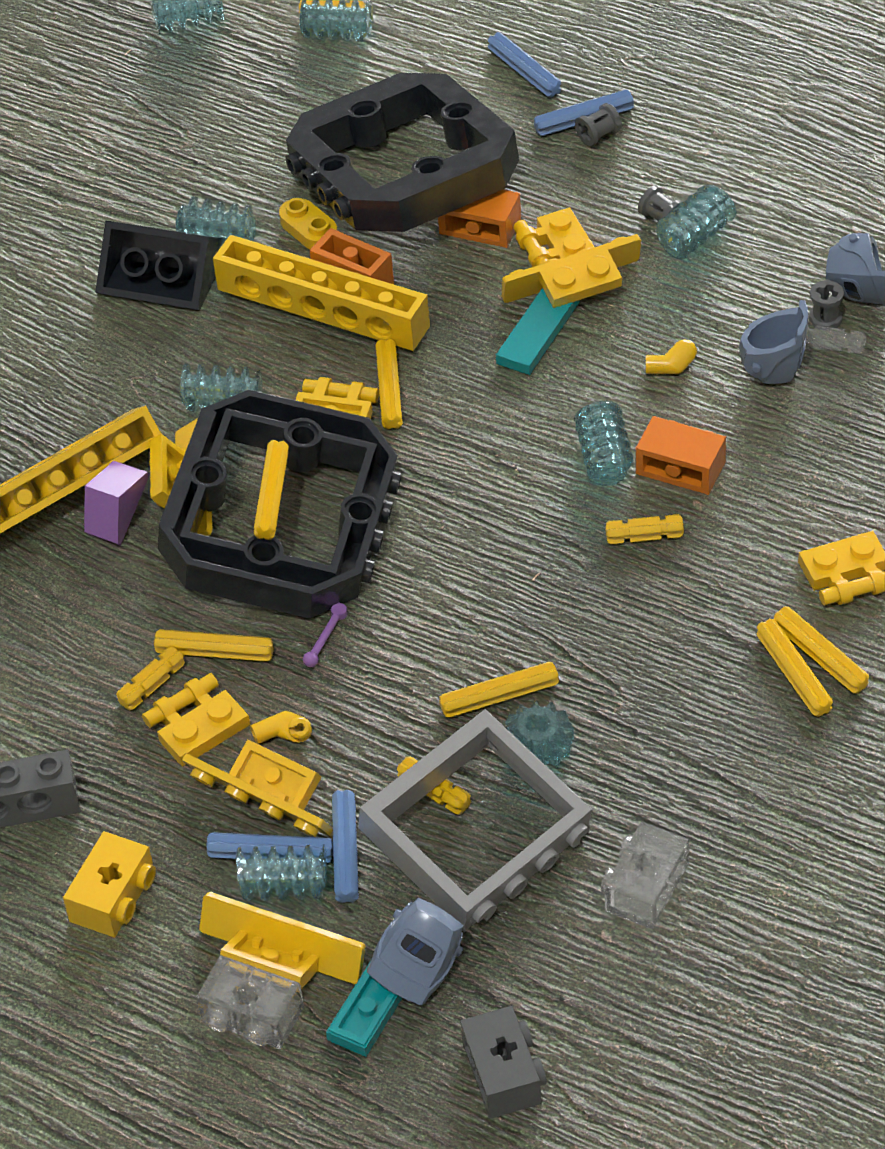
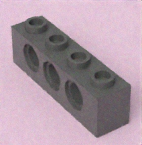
(37, 788)

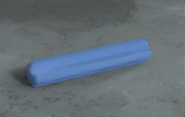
(524, 64)
(565, 117)
(226, 844)
(345, 846)

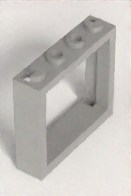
(433, 769)

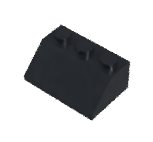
(156, 265)

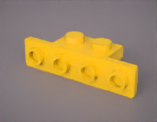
(576, 275)
(164, 467)
(269, 779)
(279, 942)

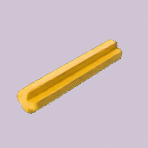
(388, 384)
(271, 490)
(215, 645)
(822, 650)
(794, 667)
(498, 689)

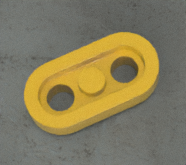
(304, 221)

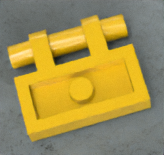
(557, 230)
(339, 396)
(844, 561)
(202, 727)

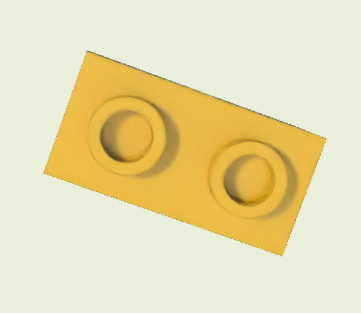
(109, 884)

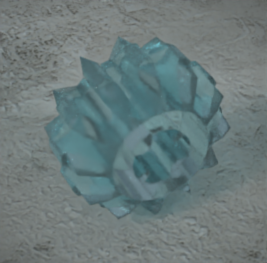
(542, 731)

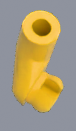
(674, 361)
(282, 725)

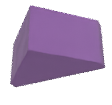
(112, 501)

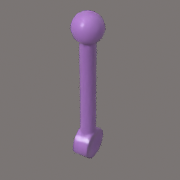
(338, 612)

